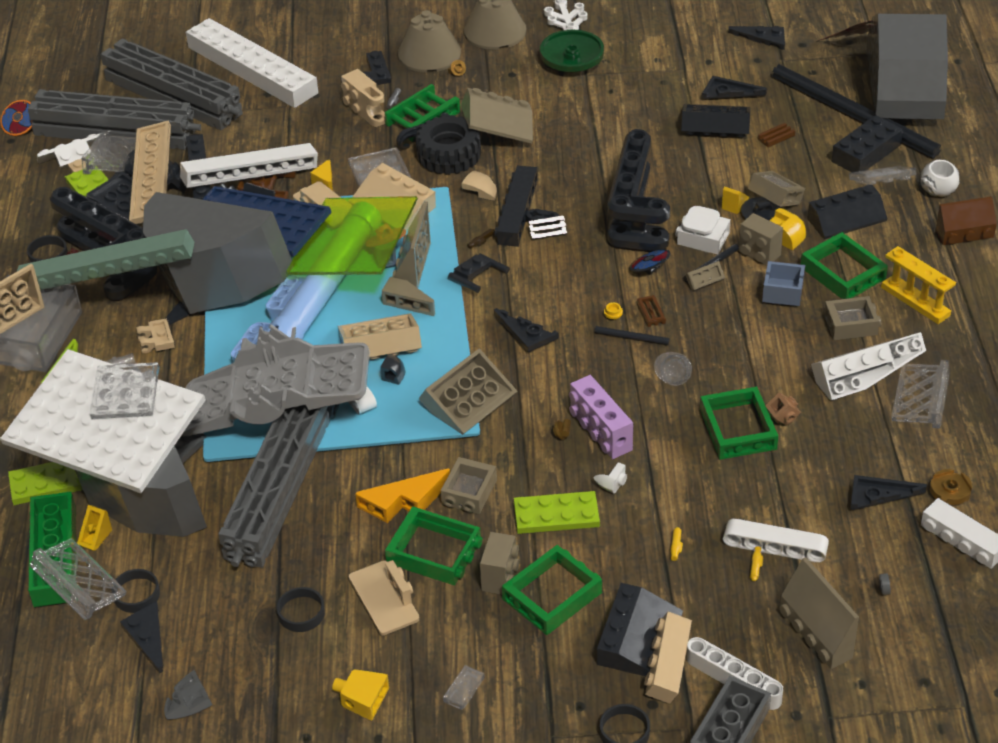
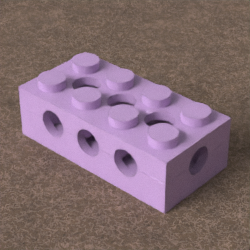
(601, 417)

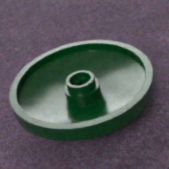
(572, 50)

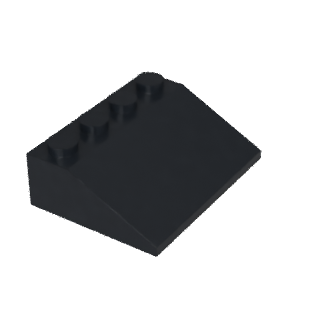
(716, 119)
(631, 629)

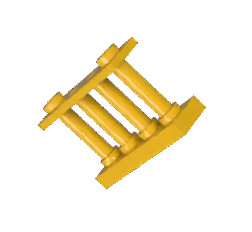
(912, 296)

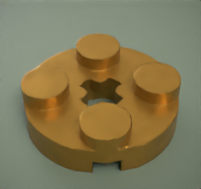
(955, 496)

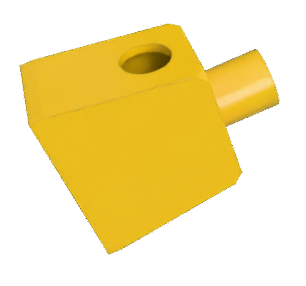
(362, 692)

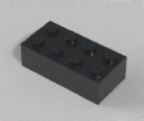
(867, 145)

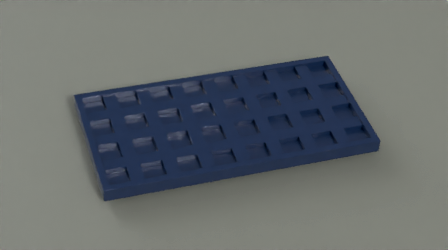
(295, 218)

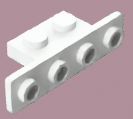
(67, 153)

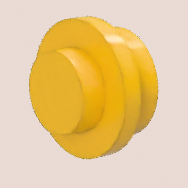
(613, 311)

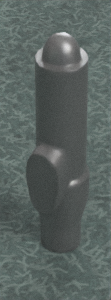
(394, 98)

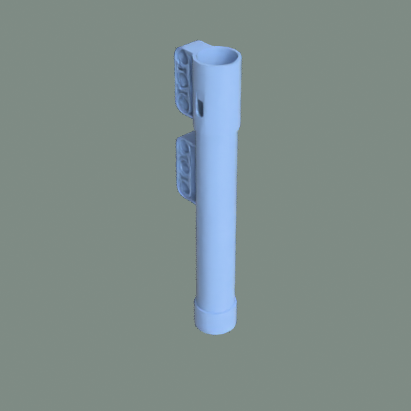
(294, 305)

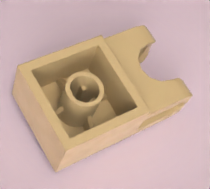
(363, 97)

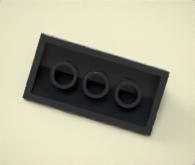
(847, 211)

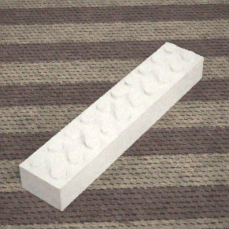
(252, 62)

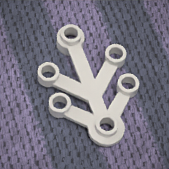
(565, 16)

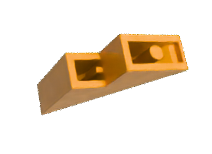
(389, 499)

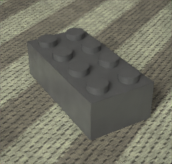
(734, 714)

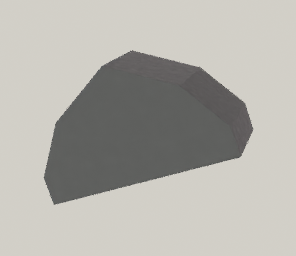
(908, 65)
(233, 255)
(163, 507)

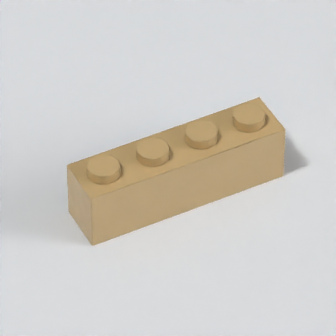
(668, 657)

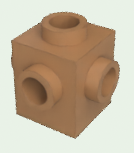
(783, 409)

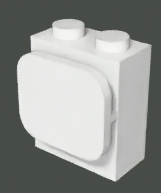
(703, 230)

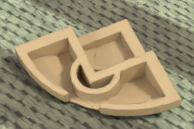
(480, 183)

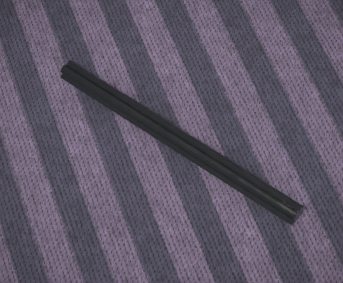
(851, 108)

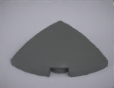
(187, 698)

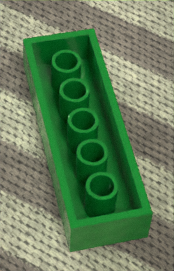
(50, 524)

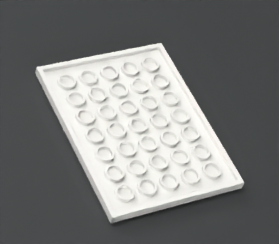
(117, 450)

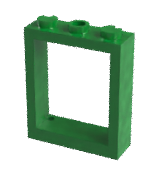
(874, 275)
(744, 444)
(440, 524)
(531, 611)

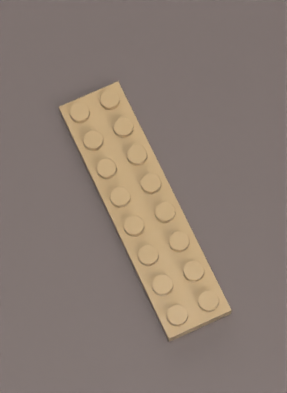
(150, 166)

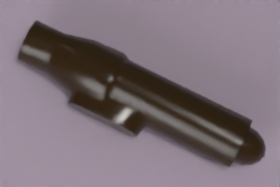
(481, 239)

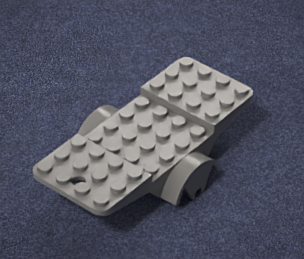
(278, 376)

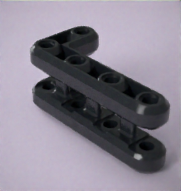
(627, 200)
(95, 227)

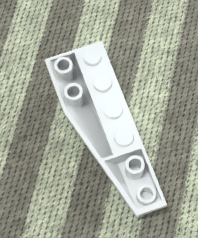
(866, 366)

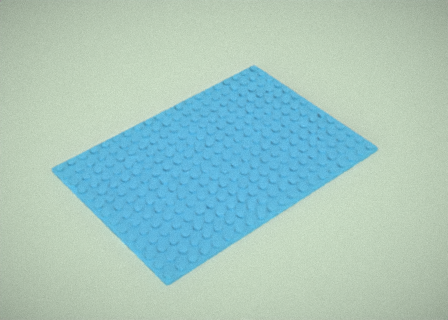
(358, 298)

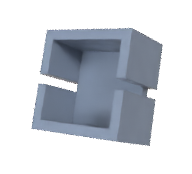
(783, 283)

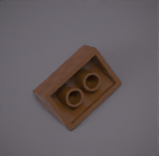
(966, 221)

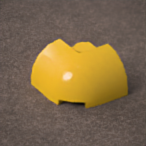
(793, 228)

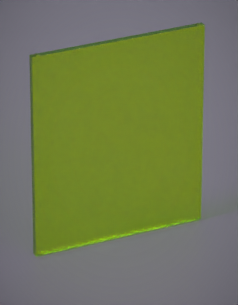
(354, 236)

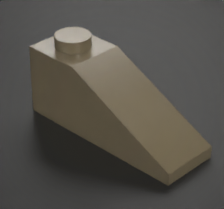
(404, 295)

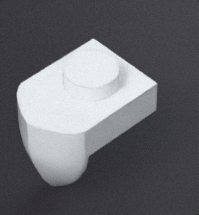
(614, 480)

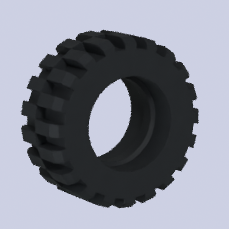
(448, 145)

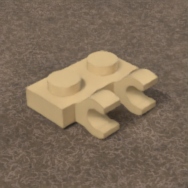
(160, 334)

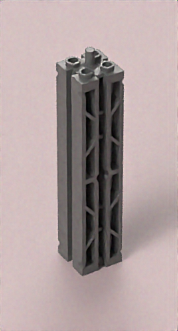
(169, 80)
(83, 114)
(272, 485)

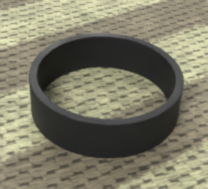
(46, 240)
(137, 574)
(306, 625)
(624, 709)

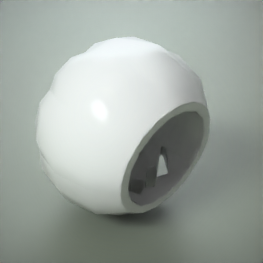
(940, 178)

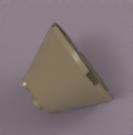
(494, 25)
(428, 44)

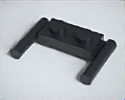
(473, 267)

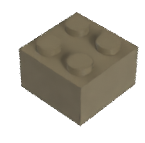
(760, 239)
(498, 562)

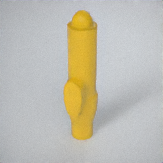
(676, 546)
(757, 562)

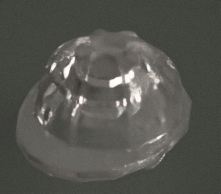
(673, 368)

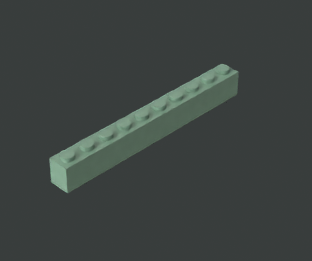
(113, 259)

